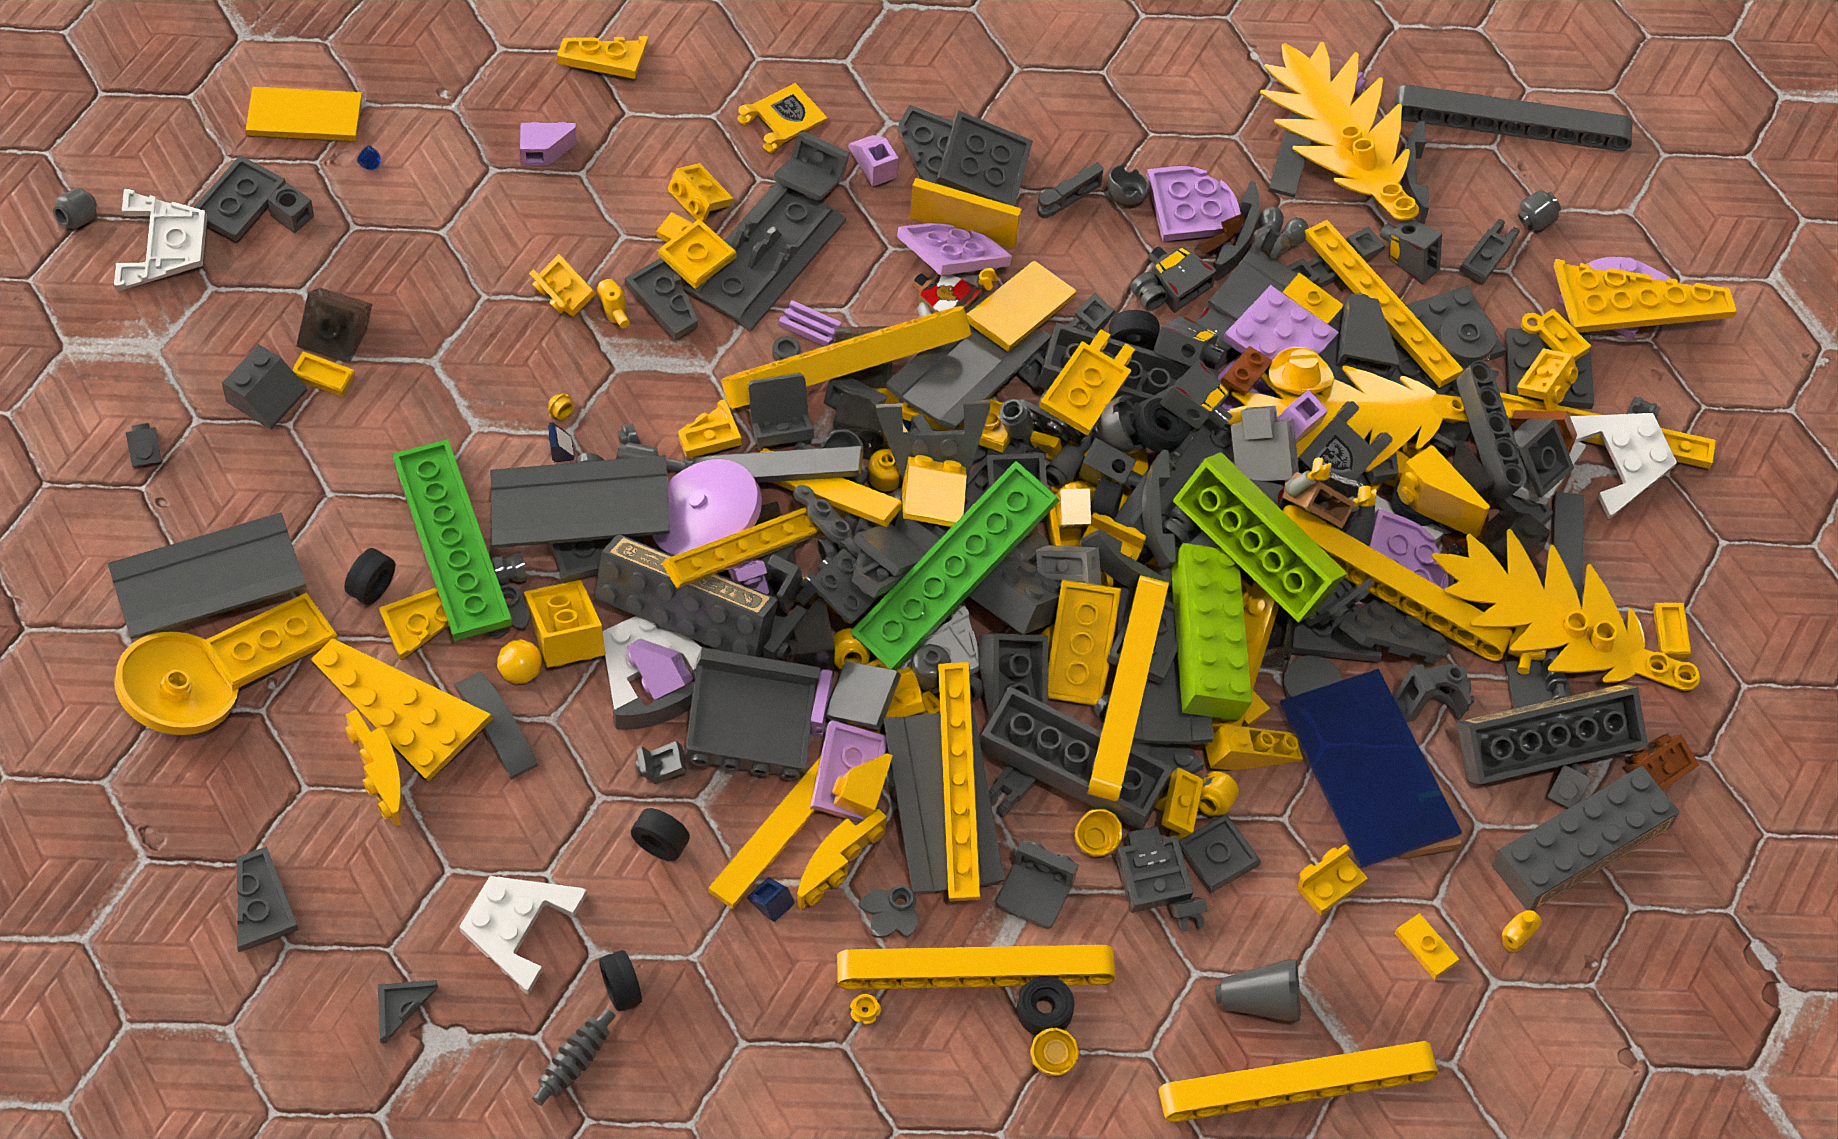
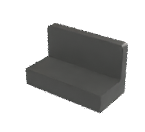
(789, 577)

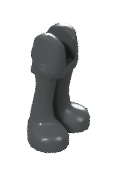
(1269, 235)

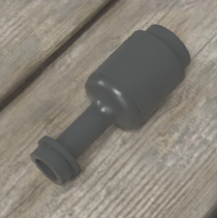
(1017, 421)
(634, 450)
(1068, 461)

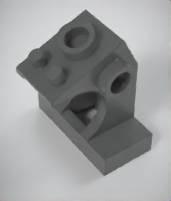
(1426, 684)

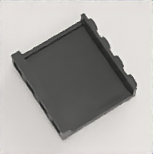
(751, 714)

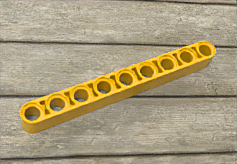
(856, 352)
(1404, 587)
(1128, 689)
(973, 966)
(1297, 1081)

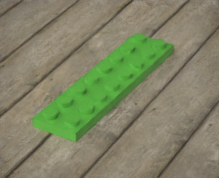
(451, 540)
(955, 566)

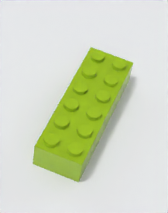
(1259, 537)
(1210, 633)

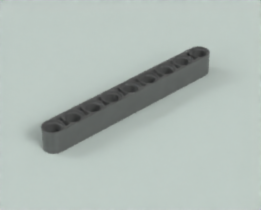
(1515, 118)

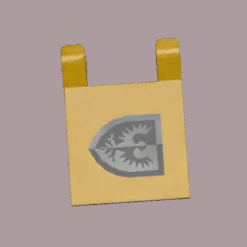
(785, 113)

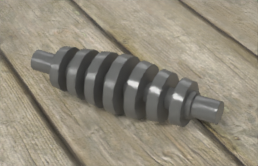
(573, 1057)

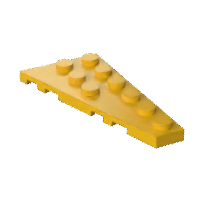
(1630, 299)
(417, 718)

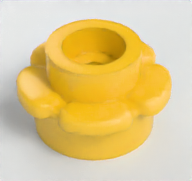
(560, 406)
(865, 1001)

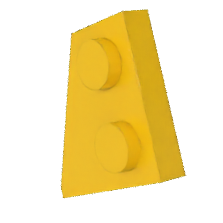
(710, 432)

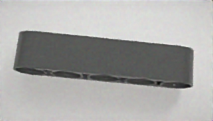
(1491, 429)

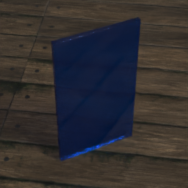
(1370, 768)

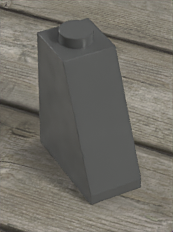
(1366, 337)

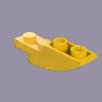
(379, 768)
(830, 861)

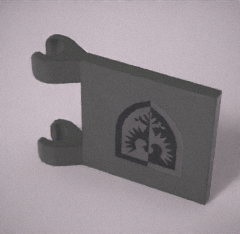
(1343, 446)

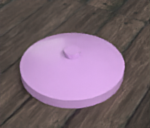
(709, 504)

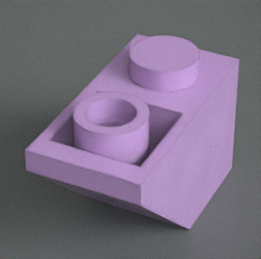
(545, 142)
(875, 159)
(1306, 413)
(660, 667)

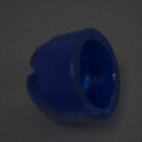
(369, 158)

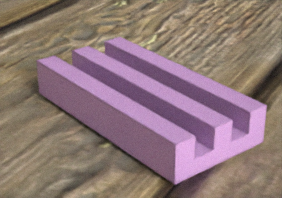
(812, 320)
(821, 703)

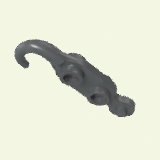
(826, 519)

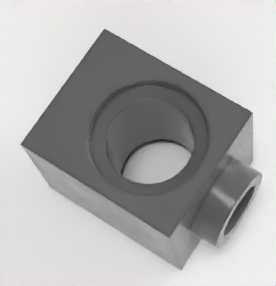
(290, 207)

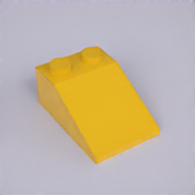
(933, 491)
(1442, 493)
(565, 623)

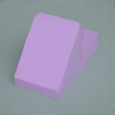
(751, 575)

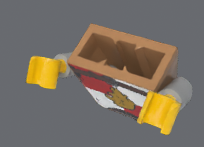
(951, 291)
(1322, 501)

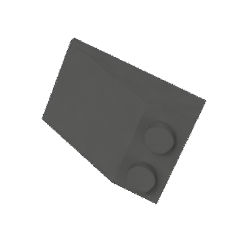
(1015, 663)

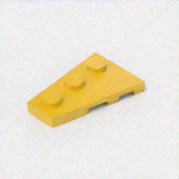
(608, 57)
(413, 621)

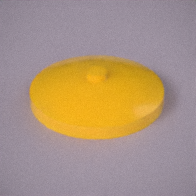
(172, 684)

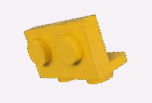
(564, 285)

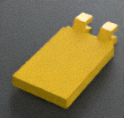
(1087, 384)

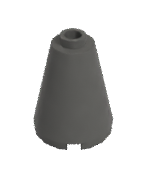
(1263, 991)

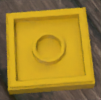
(697, 253)

